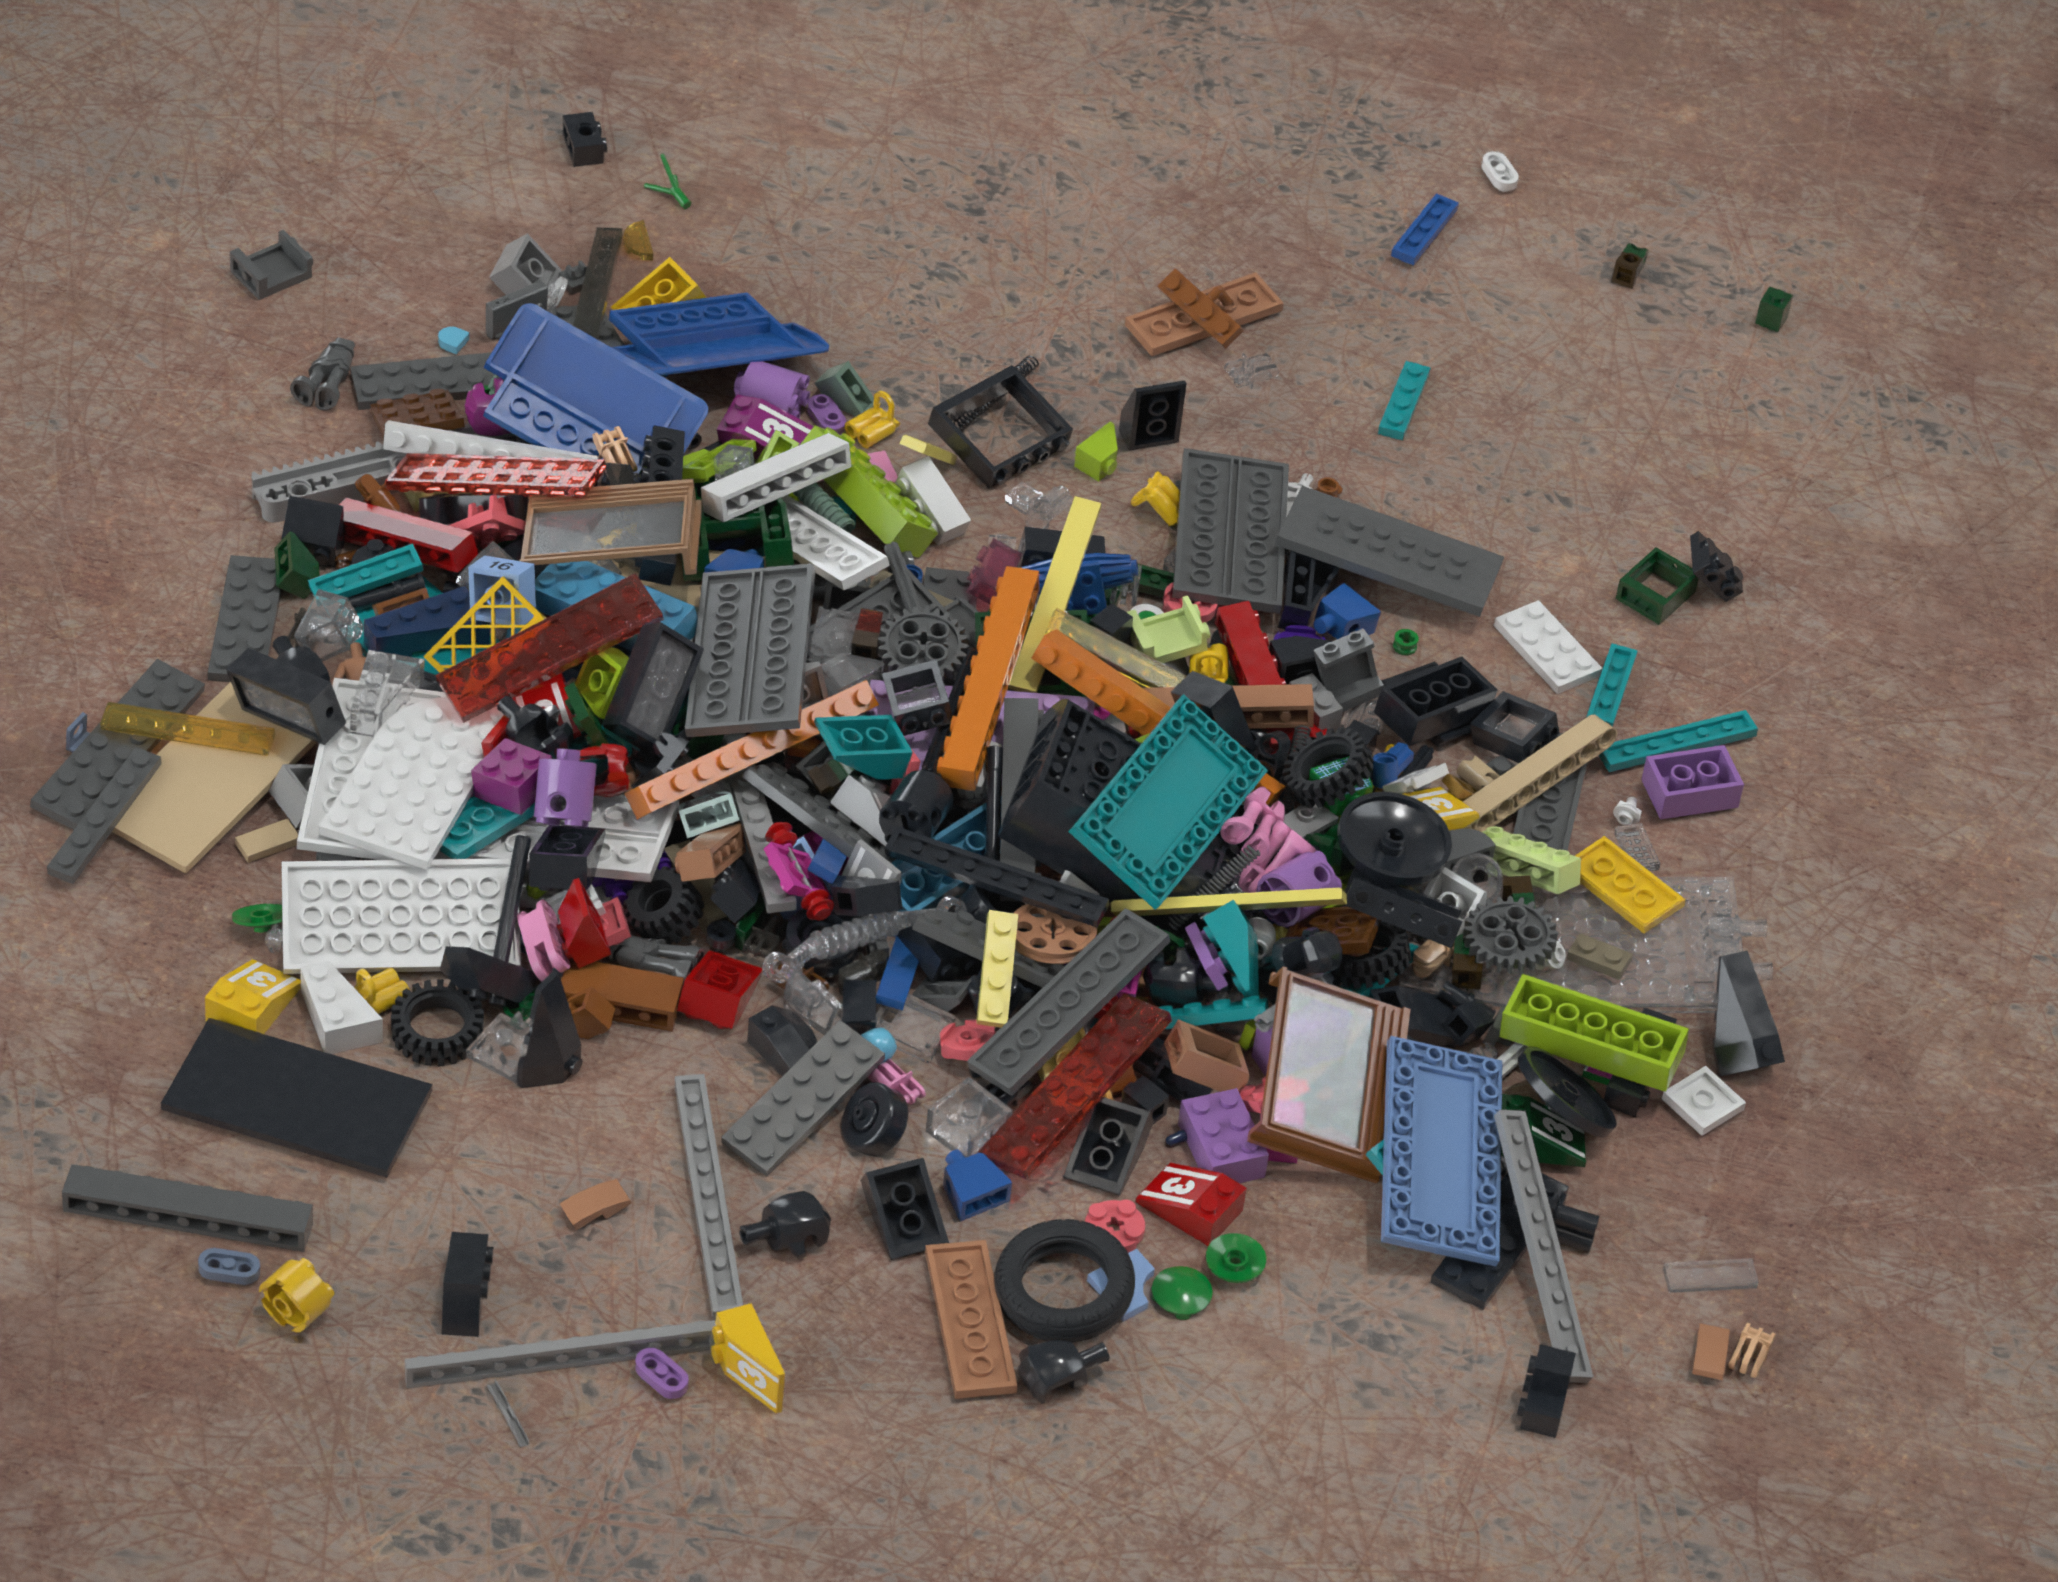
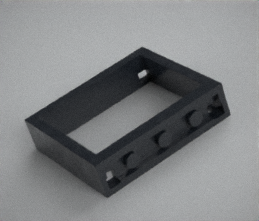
(1028, 397)

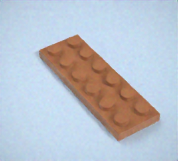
(1169, 327)
(970, 1319)

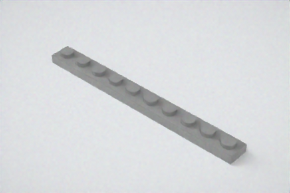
(755, 823)
(708, 1193)
(1542, 1240)
(556, 1354)

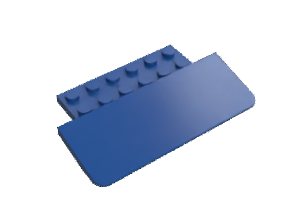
(709, 334)
(572, 385)

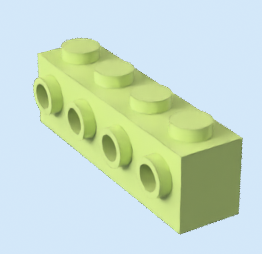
(1547, 867)

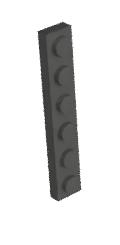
(104, 815)

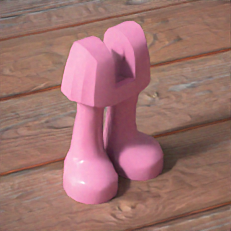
(1256, 811)
(1291, 846)

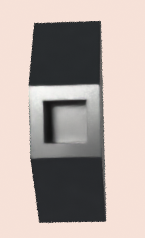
(864, 895)

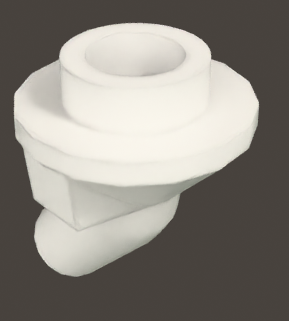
(1626, 812)

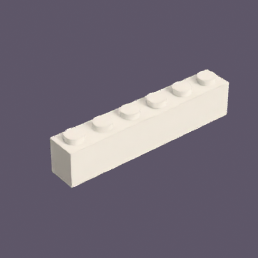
(775, 477)

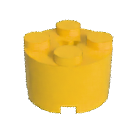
(296, 1294)

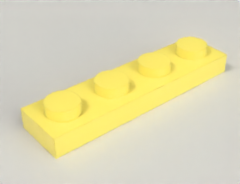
(997, 968)

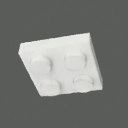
(1703, 1100)

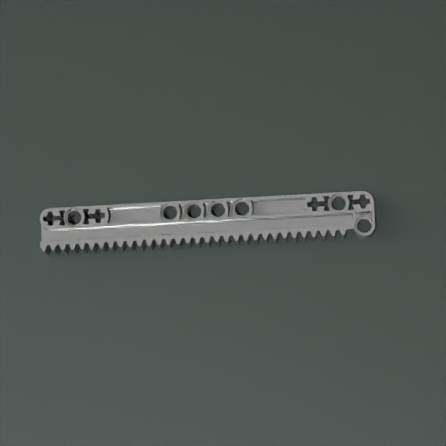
(330, 478)

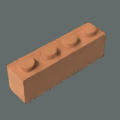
(710, 853)

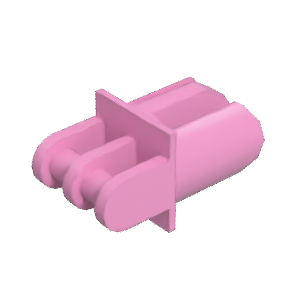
(896, 1078)

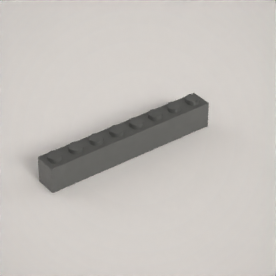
(1020, 727)
(187, 1207)

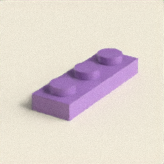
(1208, 955)

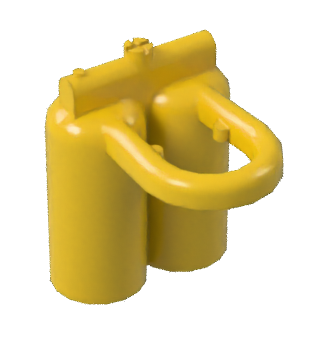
(873, 423)
(1162, 496)
(1211, 663)
(380, 988)

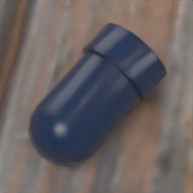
(1178, 1137)

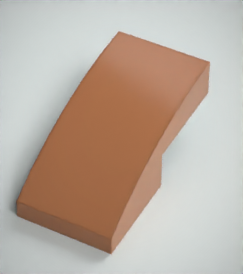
(594, 1201)
(1710, 1351)

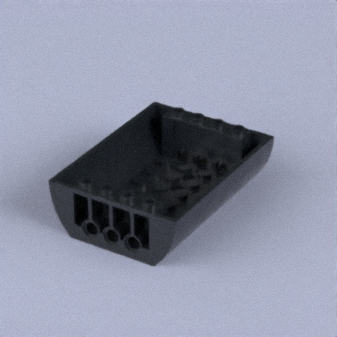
(1062, 784)

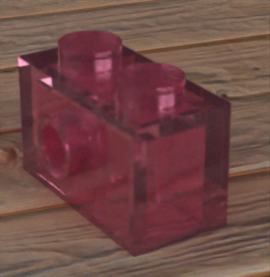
(991, 565)

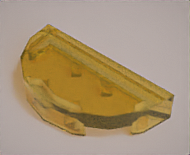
(637, 240)

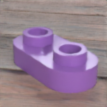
(826, 413)
(663, 1375)

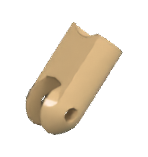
(1476, 773)

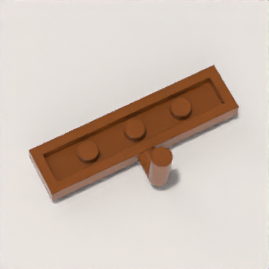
(1202, 307)

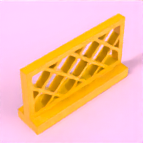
(472, 614)

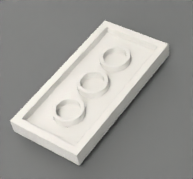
(1547, 647)

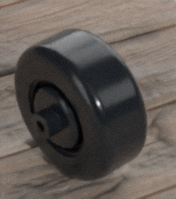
(874, 1119)

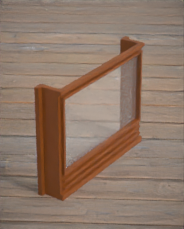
(1327, 1074)

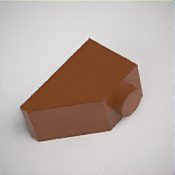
(591, 1013)

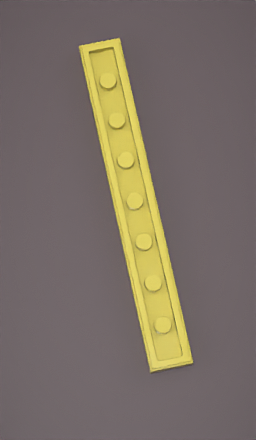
(1056, 589)
(1246, 901)

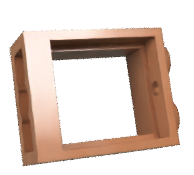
(1206, 1057)

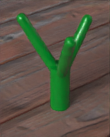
(675, 189)

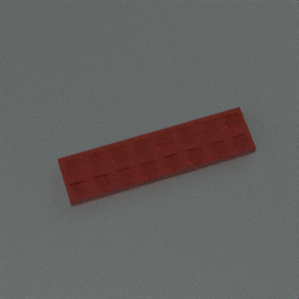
(496, 475)
(549, 647)
(1075, 1085)

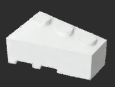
(933, 498)
(338, 1011)

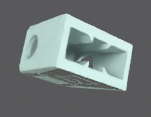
(707, 813)

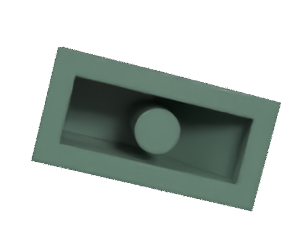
(845, 389)

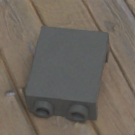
(272, 267)
(1349, 669)

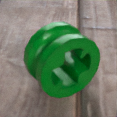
(1405, 648)

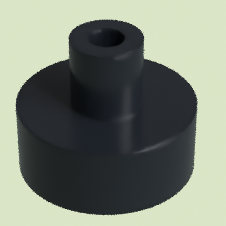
(721, 934)

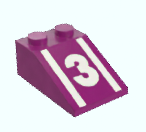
(757, 420)

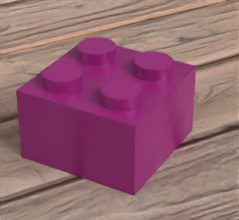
(508, 776)

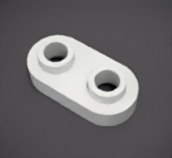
(1500, 171)

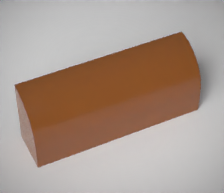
(637, 994)

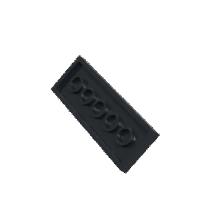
(1478, 1281)

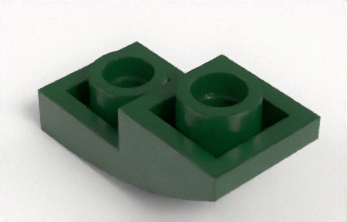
(752, 918)

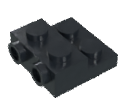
(1715, 567)

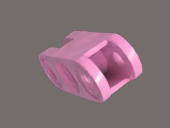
(542, 940)

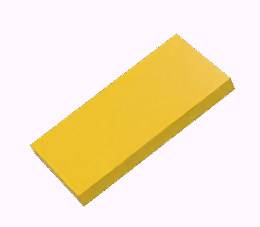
(1627, 885)

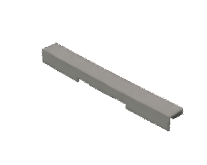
(508, 1414)

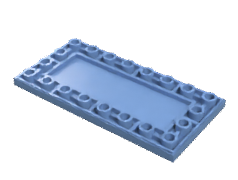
(1442, 1151)

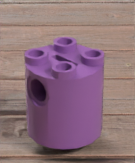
(775, 385)
(561, 780)
(1300, 873)

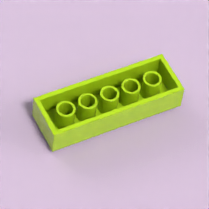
(878, 500)
(1594, 1032)

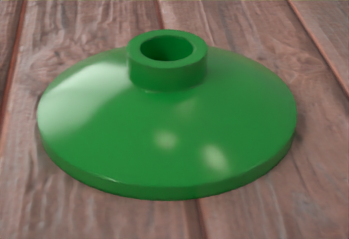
(258, 916)
(1236, 1258)

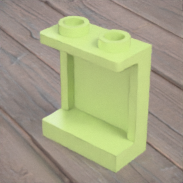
(1170, 633)

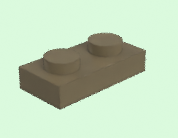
(1599, 956)

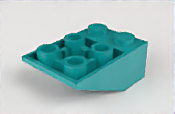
(1238, 942)

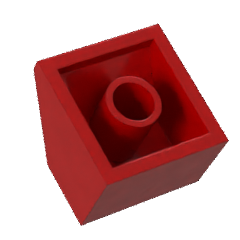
(581, 927)

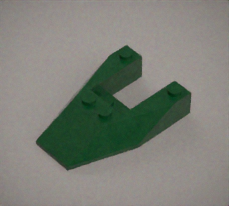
(767, 520)

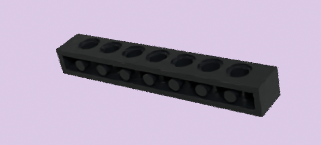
(661, 462)

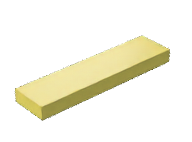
(928, 449)

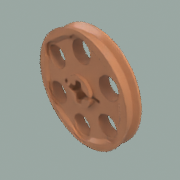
(1041, 934)

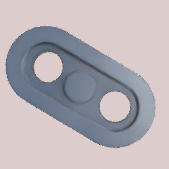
(232, 1266)

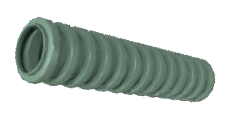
(822, 504)

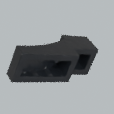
(1156, 1064)

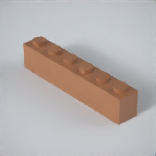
(1265, 704)

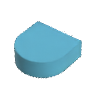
(453, 339)

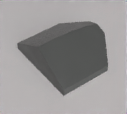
(943, 993)

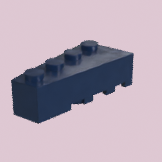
(423, 625)

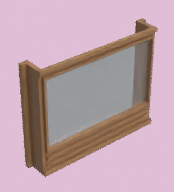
(615, 524)

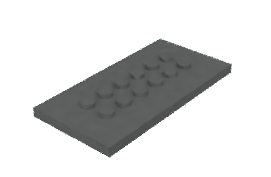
(1230, 530)
(1390, 550)
(753, 651)

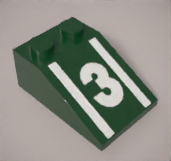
(1553, 1137)

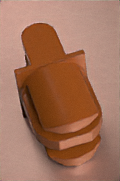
(376, 494)

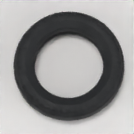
(1061, 1323)

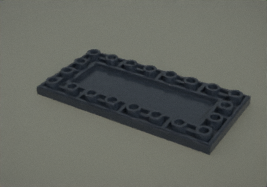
(297, 1097)

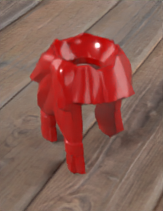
(617, 779)

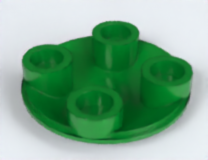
(1181, 1291)

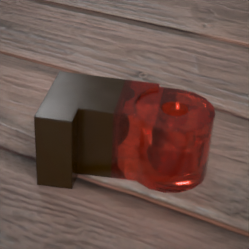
(867, 633)

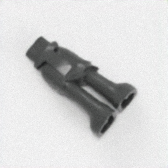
(329, 368)
(646, 953)

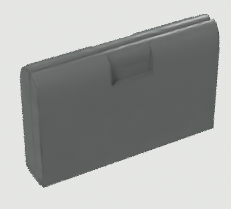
(502, 310)

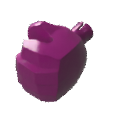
(476, 404)

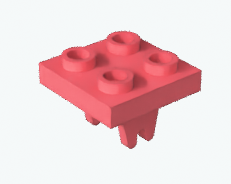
(491, 524)

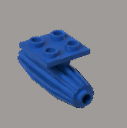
(1096, 574)

